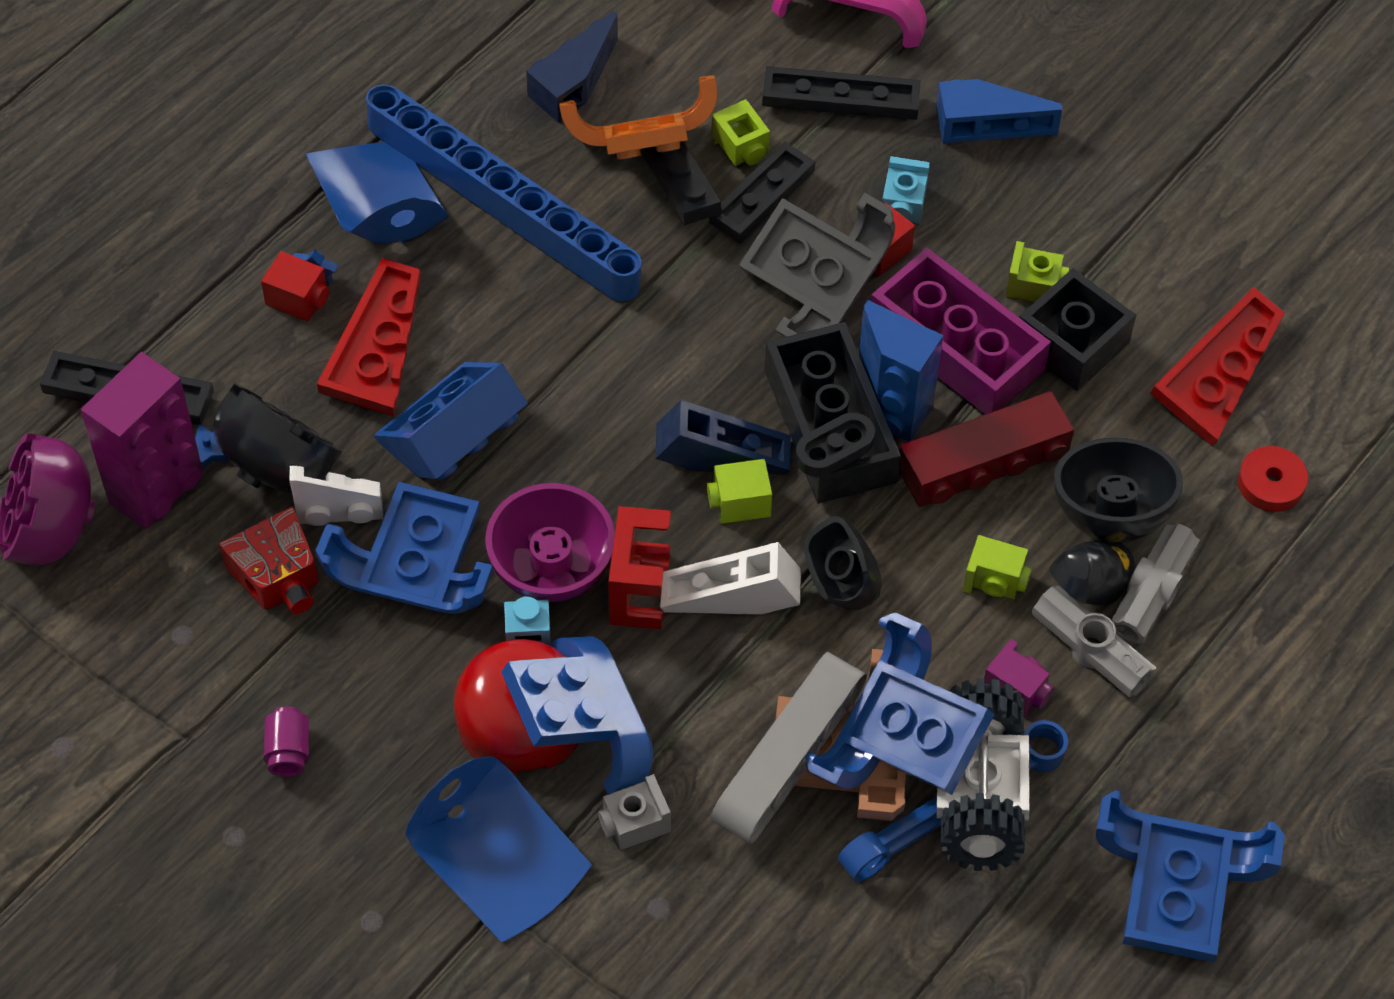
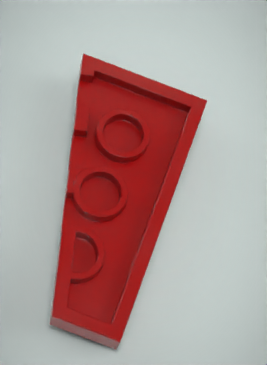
(374, 346)
(1216, 370)

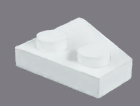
(334, 499)

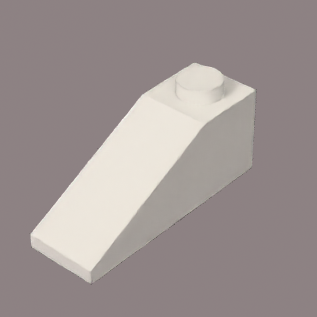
(736, 583)

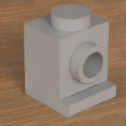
(635, 827)

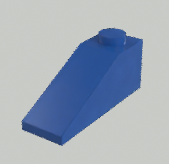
(989, 111)

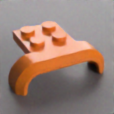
(629, 137)

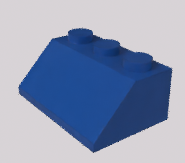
(901, 367)
(453, 419)

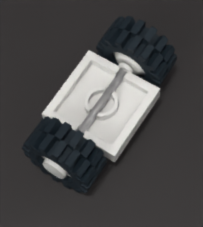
(991, 802)

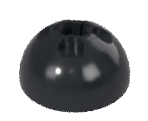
(1118, 488)

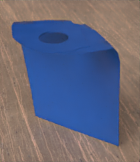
(377, 192)
(500, 851)

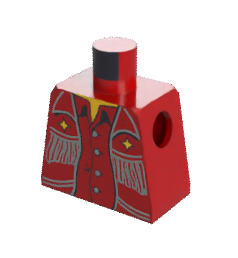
(273, 562)

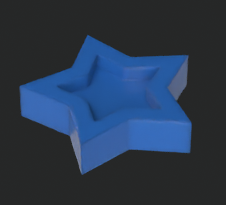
(318, 259)
(208, 447)

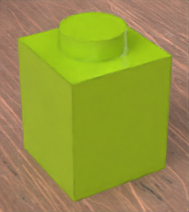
(741, 491)

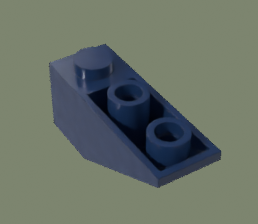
(573, 68)

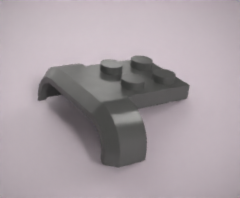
(819, 262)

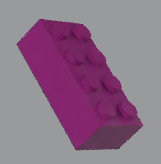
(985, 346)
(143, 440)

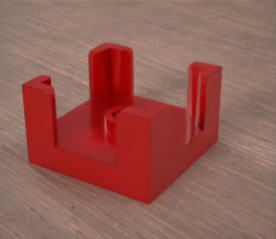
(637, 567)

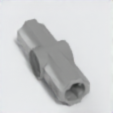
(1155, 583)
(1111, 657)

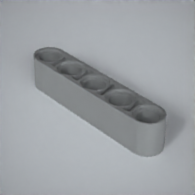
(782, 752)

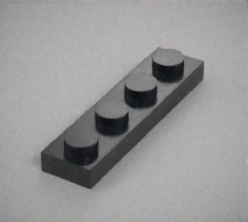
(841, 93)
(84, 377)

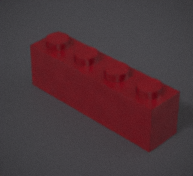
(985, 449)

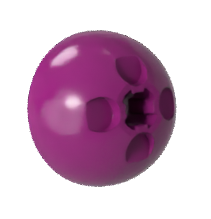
(550, 541)

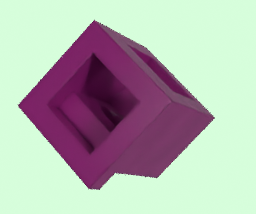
(1023, 674)

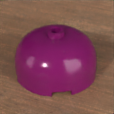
(44, 501)

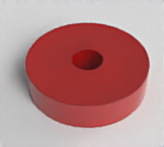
(1269, 494)

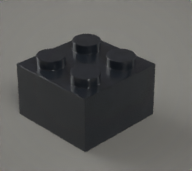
(1082, 325)

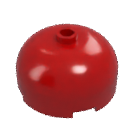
(488, 715)

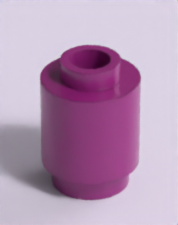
(286, 741)

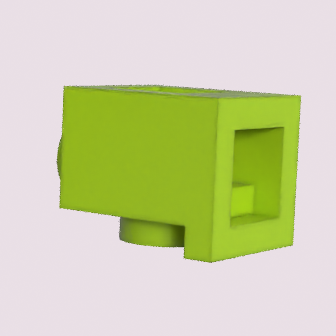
(744, 140)
(1033, 273)
(997, 568)

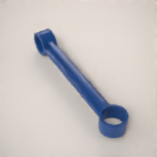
(872, 851)

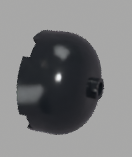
(269, 441)

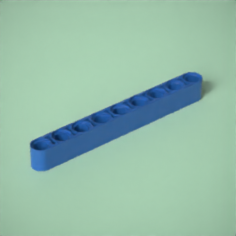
(504, 193)

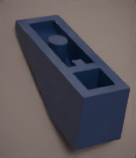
(706, 438)

